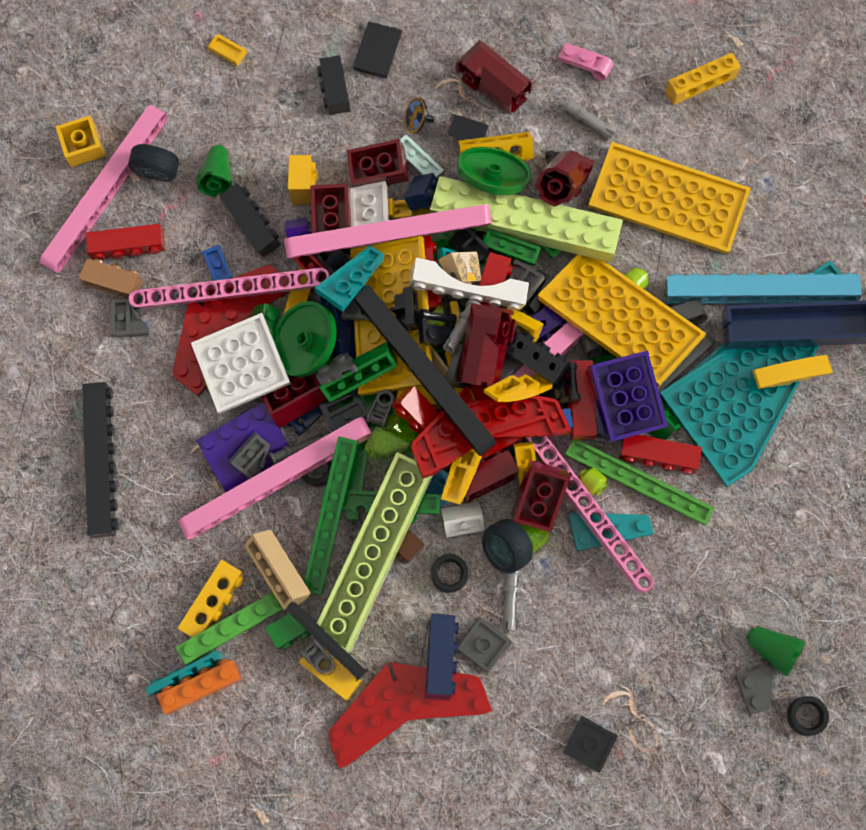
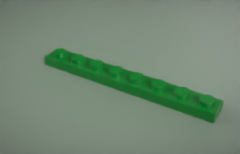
(330, 514)

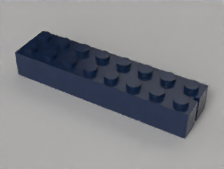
(794, 324)

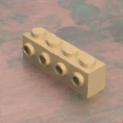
(277, 569)

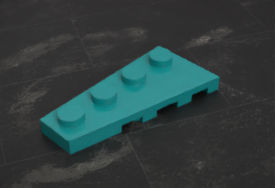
(348, 280)
(628, 525)
(191, 669)

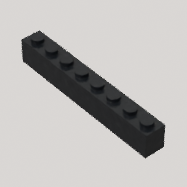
(99, 460)

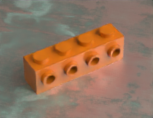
(197, 688)

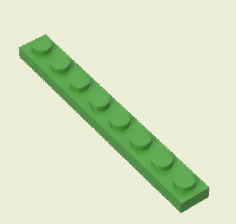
(640, 482)

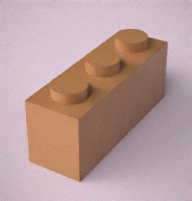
(110, 278)

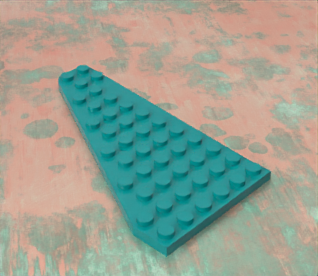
(726, 409)

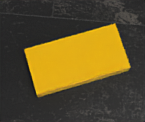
(227, 49)

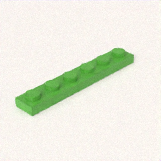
(228, 628)

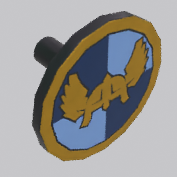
(416, 115)

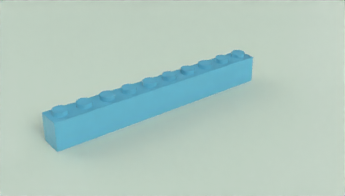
(762, 288)

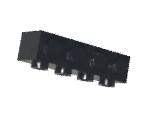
(250, 219)
(537, 356)

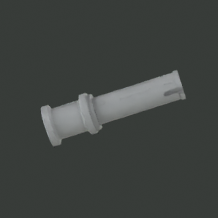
(581, 114)
(460, 329)
(511, 589)

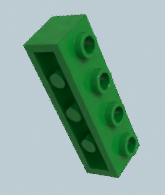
(369, 366)

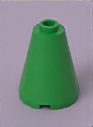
(215, 172)
(776, 648)

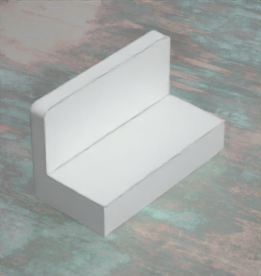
(462, 519)

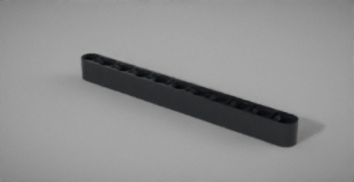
(424, 371)

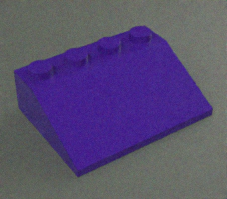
(627, 396)
(227, 439)

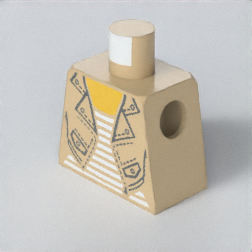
(462, 266)

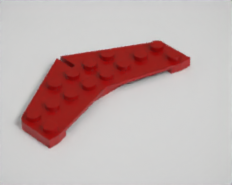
(212, 318)
(530, 417)
(390, 704)

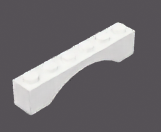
(430, 276)

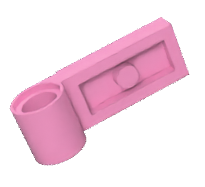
(587, 60)

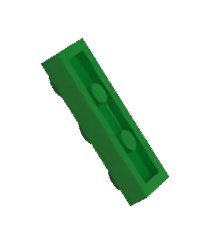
(512, 247)

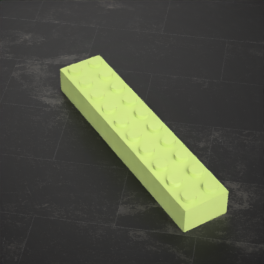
(535, 220)
(373, 551)

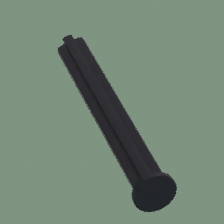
(326, 641)

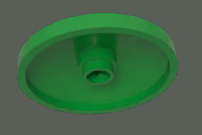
(493, 170)
(305, 338)

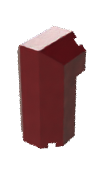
(494, 77)
(563, 177)
(485, 343)

